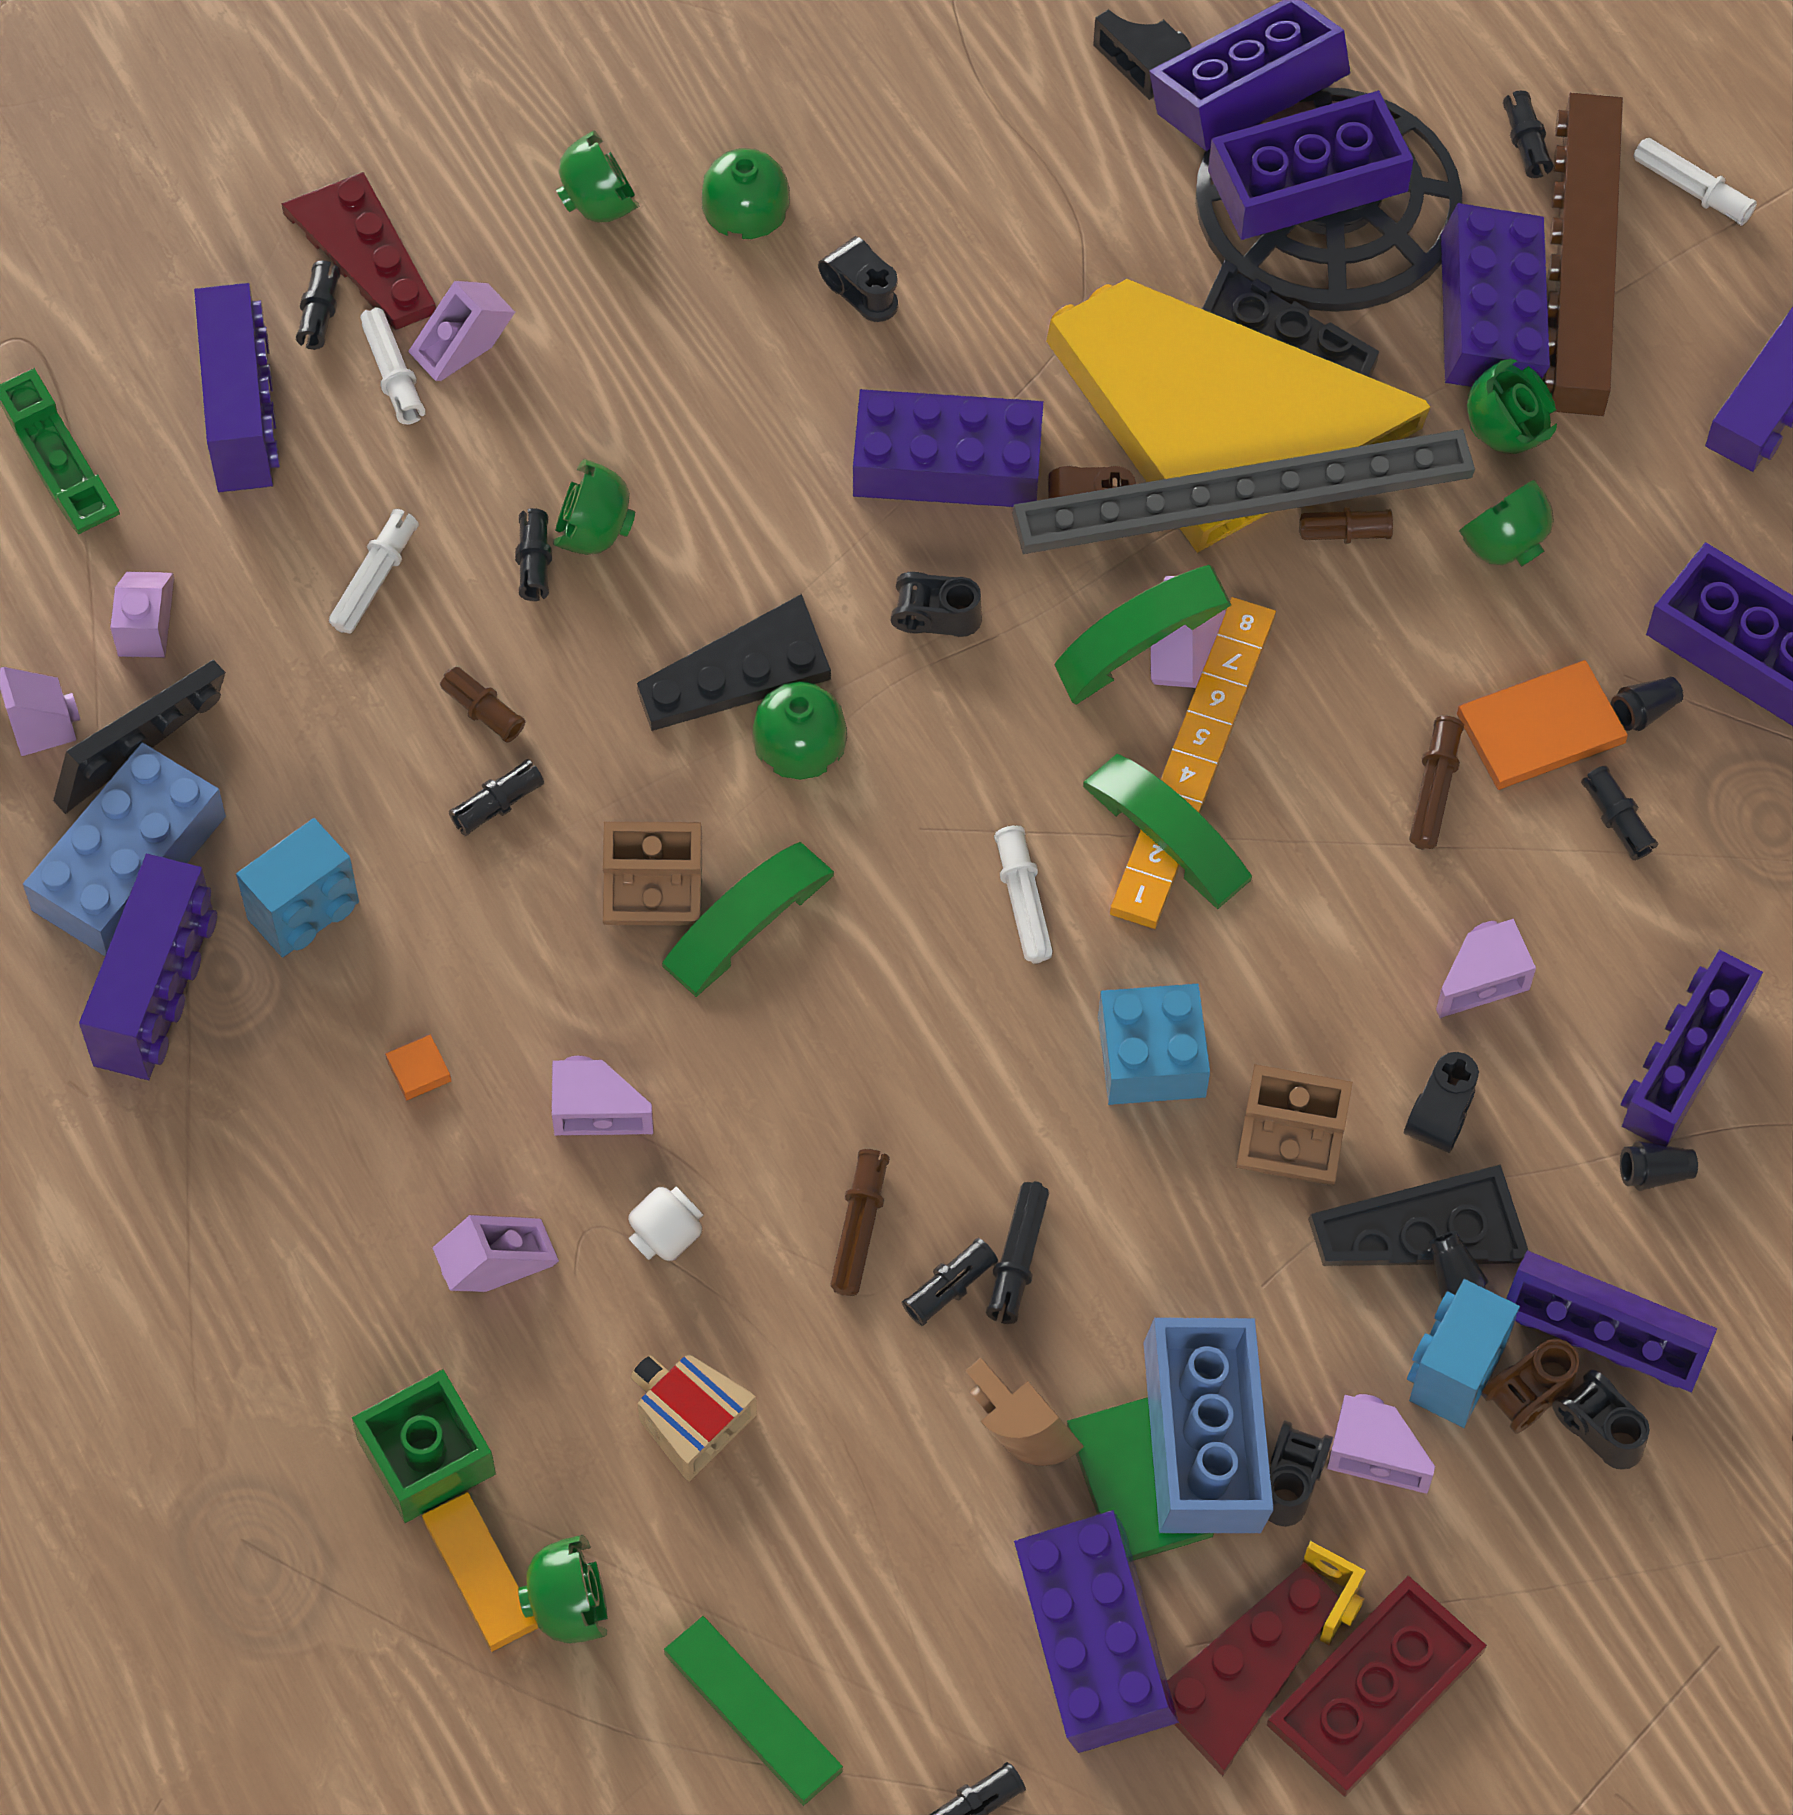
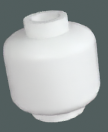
(665, 1224)

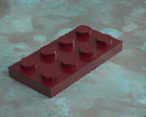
(1376, 1685)

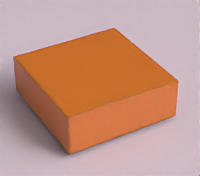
(418, 1067)

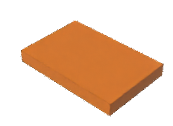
(1542, 724)

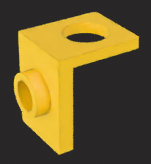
(1348, 1576)

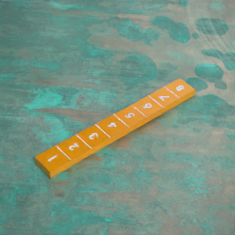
(1197, 752)

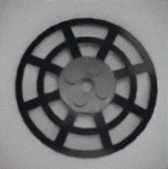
(1334, 226)

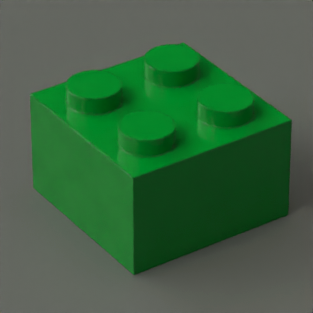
(424, 1445)

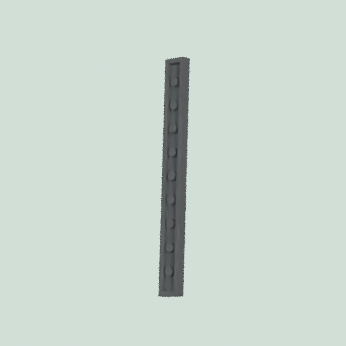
(1242, 491)

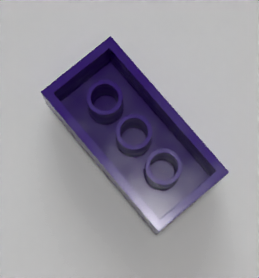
(1250, 71)
(1310, 165)
(1493, 292)
(236, 387)
(947, 448)
(1731, 628)
(148, 967)
(1095, 1632)

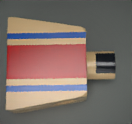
(691, 1410)

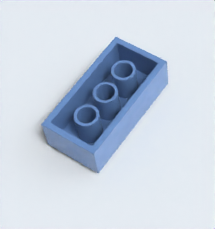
(92, 869)
(1207, 1425)

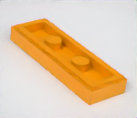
(478, 1571)

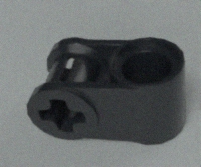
(861, 279)
(935, 605)
(1442, 1106)
(1599, 1411)
(1296, 1467)

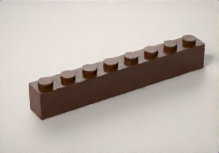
(1585, 253)

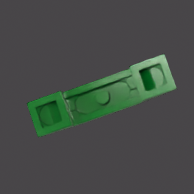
(55, 453)
(1136, 626)
(1172, 825)
(743, 913)

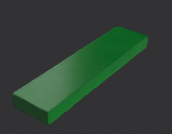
(753, 1710)

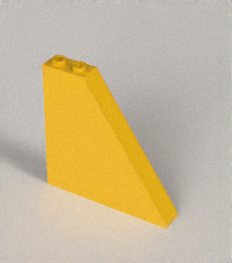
(1212, 394)

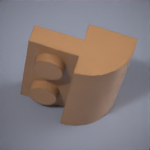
(652, 873)
(1294, 1124)
(1022, 1419)

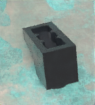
(1137, 47)

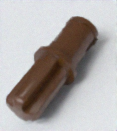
(1346, 525)
(482, 704)

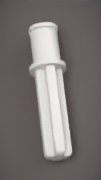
(1695, 181)
(397, 380)
(382, 556)
(1019, 876)

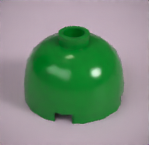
(594, 182)
(745, 193)
(1511, 408)
(594, 511)
(1511, 527)
(799, 730)
(565, 1592)

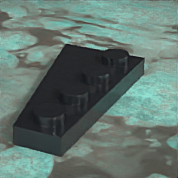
(1259, 309)
(737, 668)
(102, 754)
(1402, 1223)

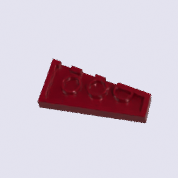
(362, 242)
(1246, 1667)

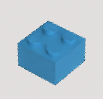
(298, 888)
(1153, 1044)
(1461, 1351)

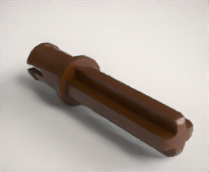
(1439, 765)
(859, 1221)

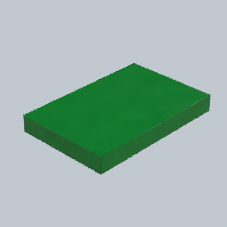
(1121, 1475)

